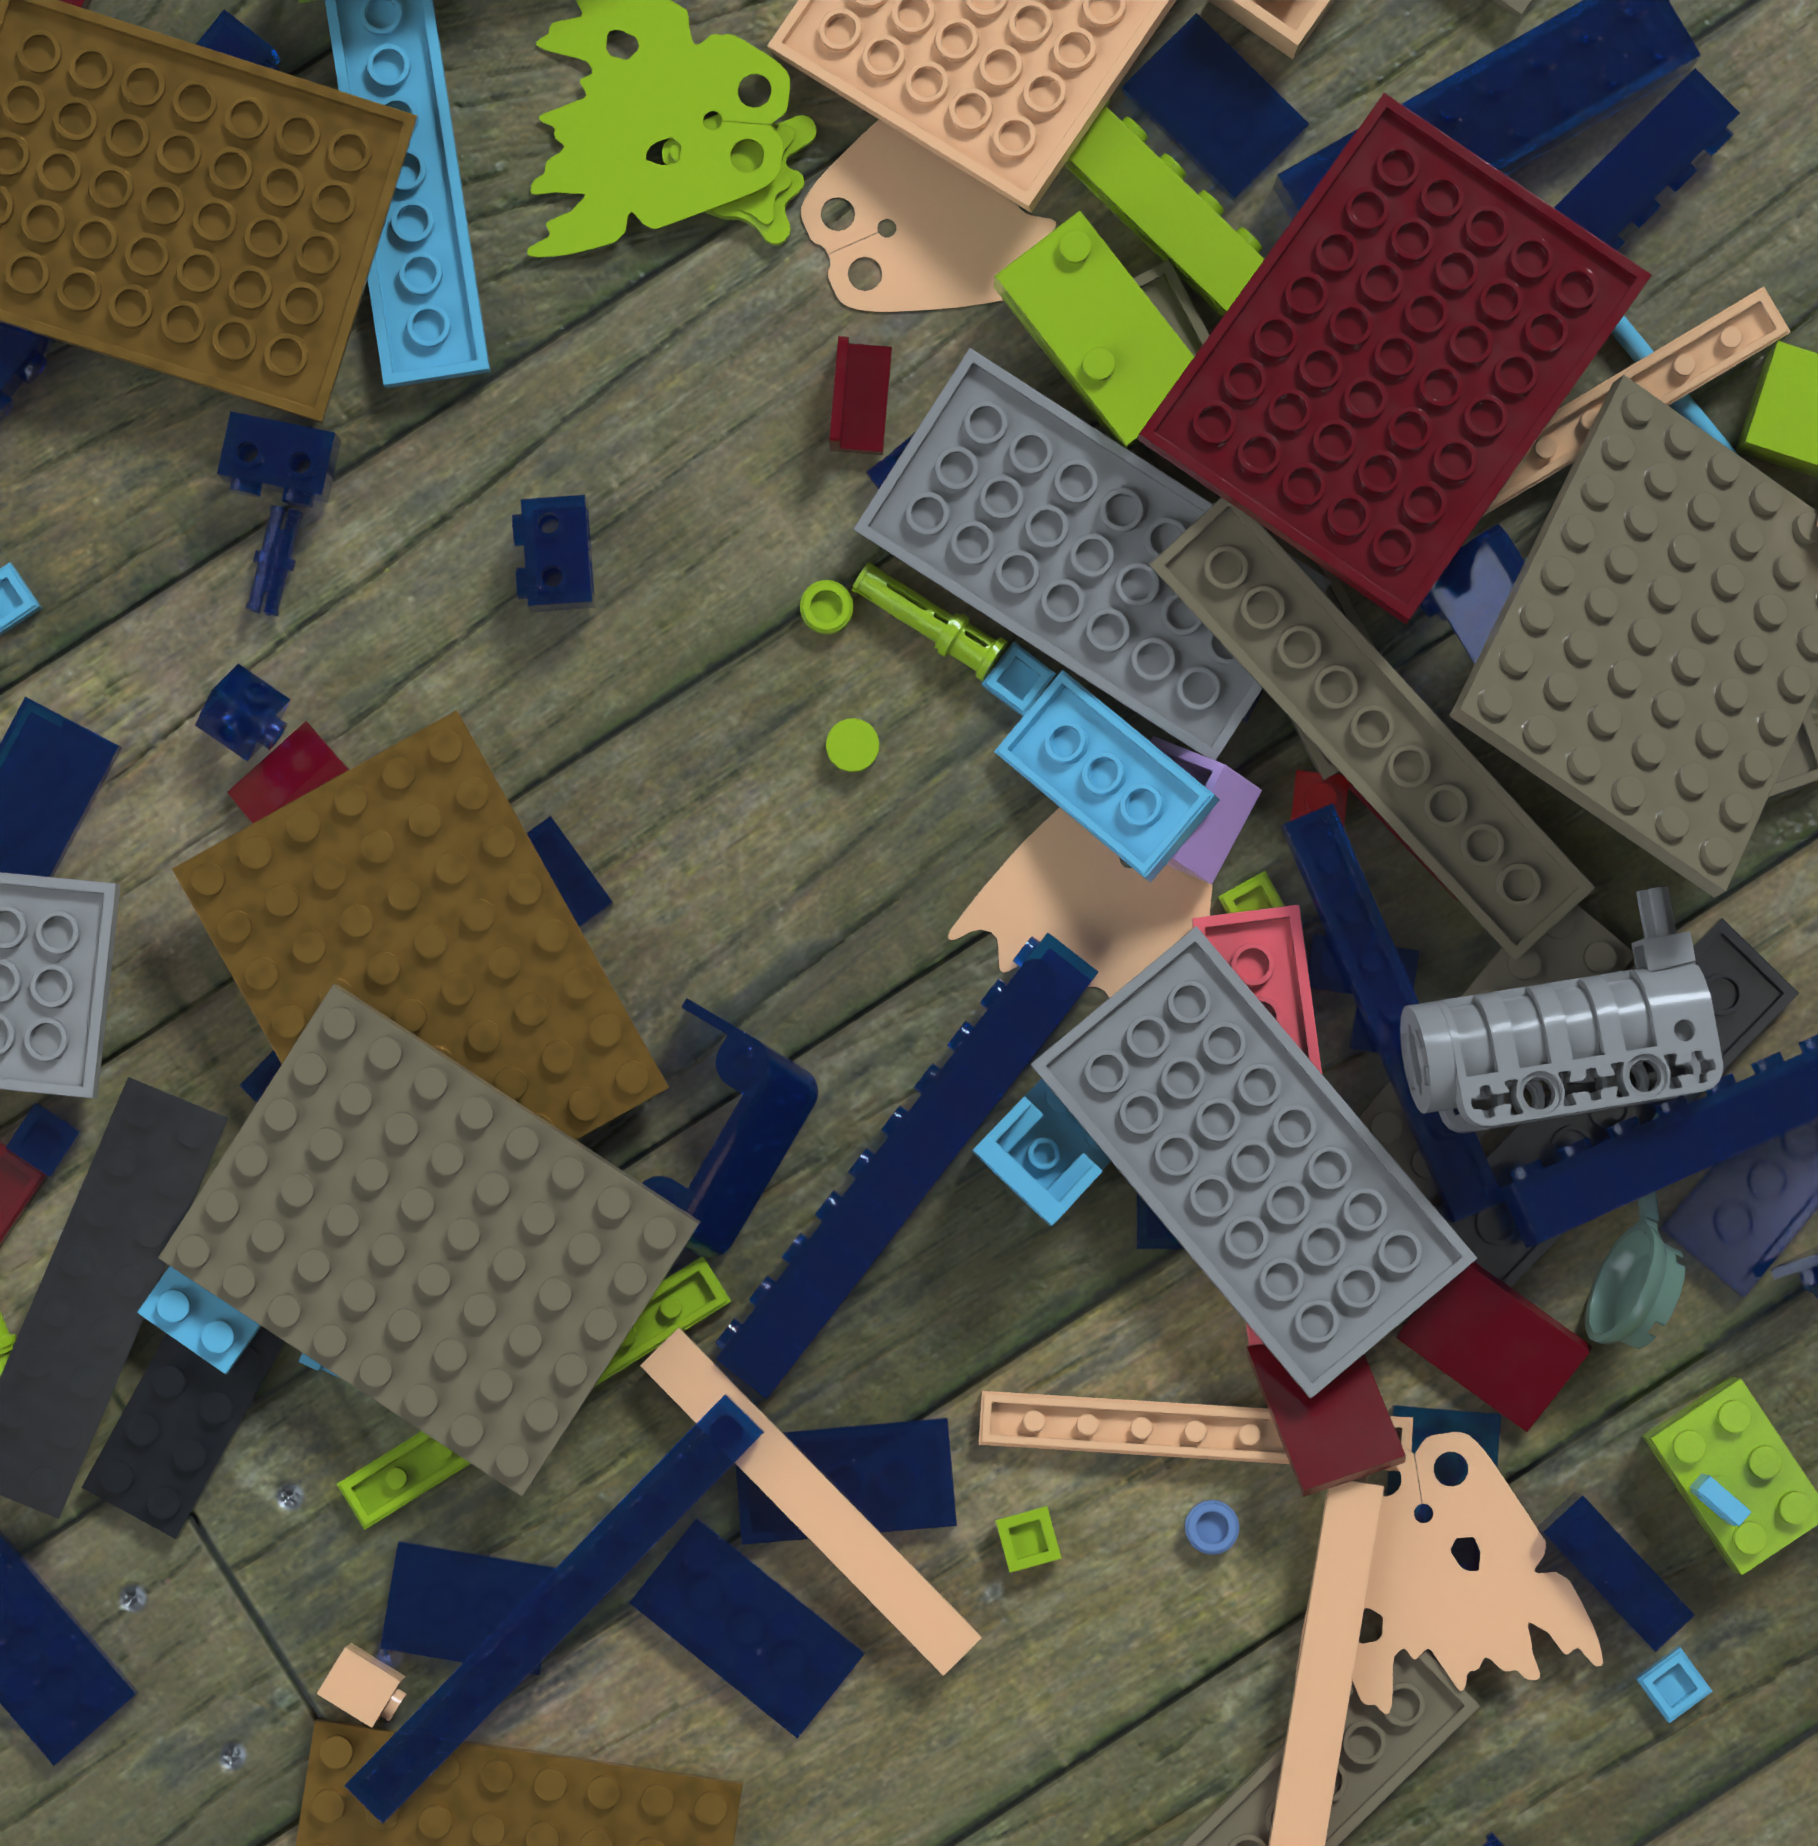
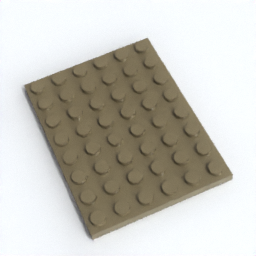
(1658, 639)
(429, 1239)

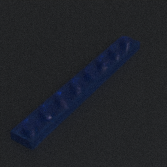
(1381, 994)

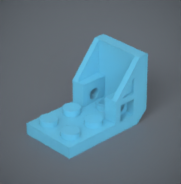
(1042, 1154)

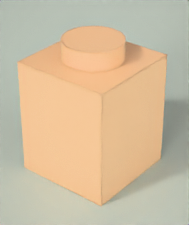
(363, 1686)

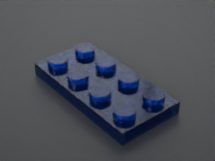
(747, 1627)
(50, 1667)

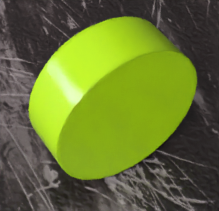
(826, 607)
(852, 745)

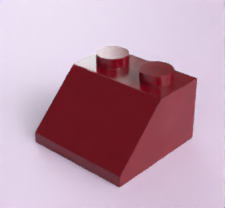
(287, 773)

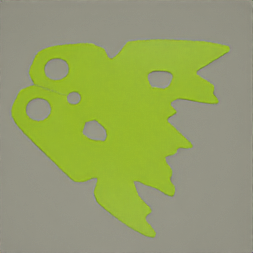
(645, 100)

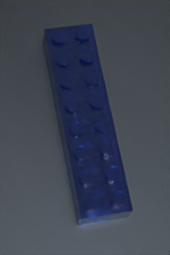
(1538, 87)

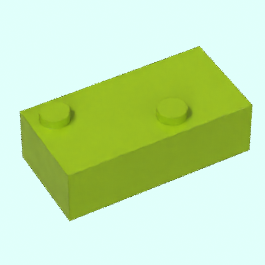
(1095, 326)
(1784, 411)

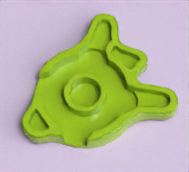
(766, 207)

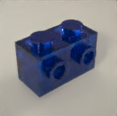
(281, 453)
(556, 553)

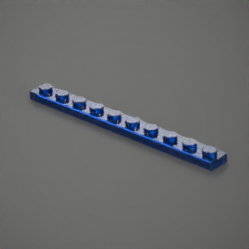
(554, 1608)

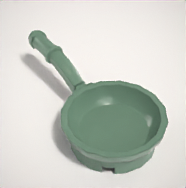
(1635, 1283)

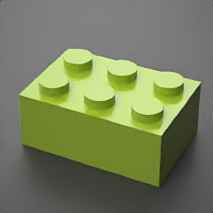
(1741, 1450)

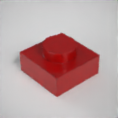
(1313, 793)

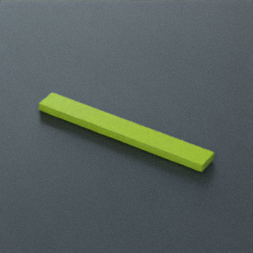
(424, 1462)

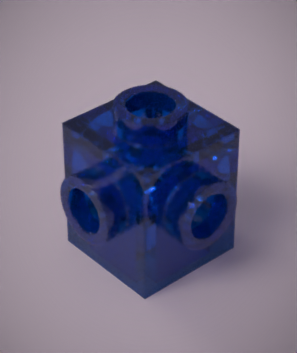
(244, 713)

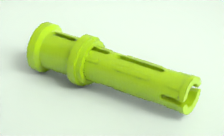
(950, 632)

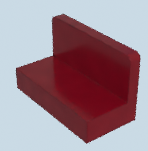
(860, 397)

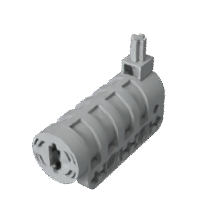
(1569, 1034)

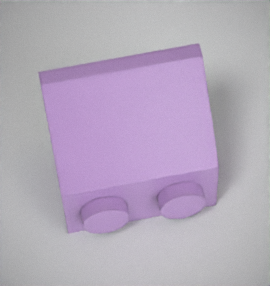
(1213, 839)

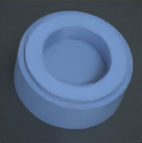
(1211, 1527)

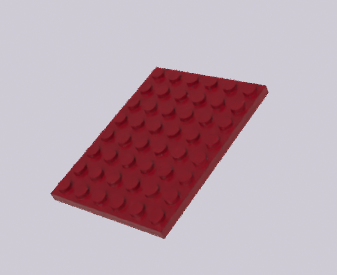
(1394, 358)

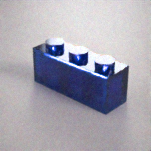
(1615, 1571)

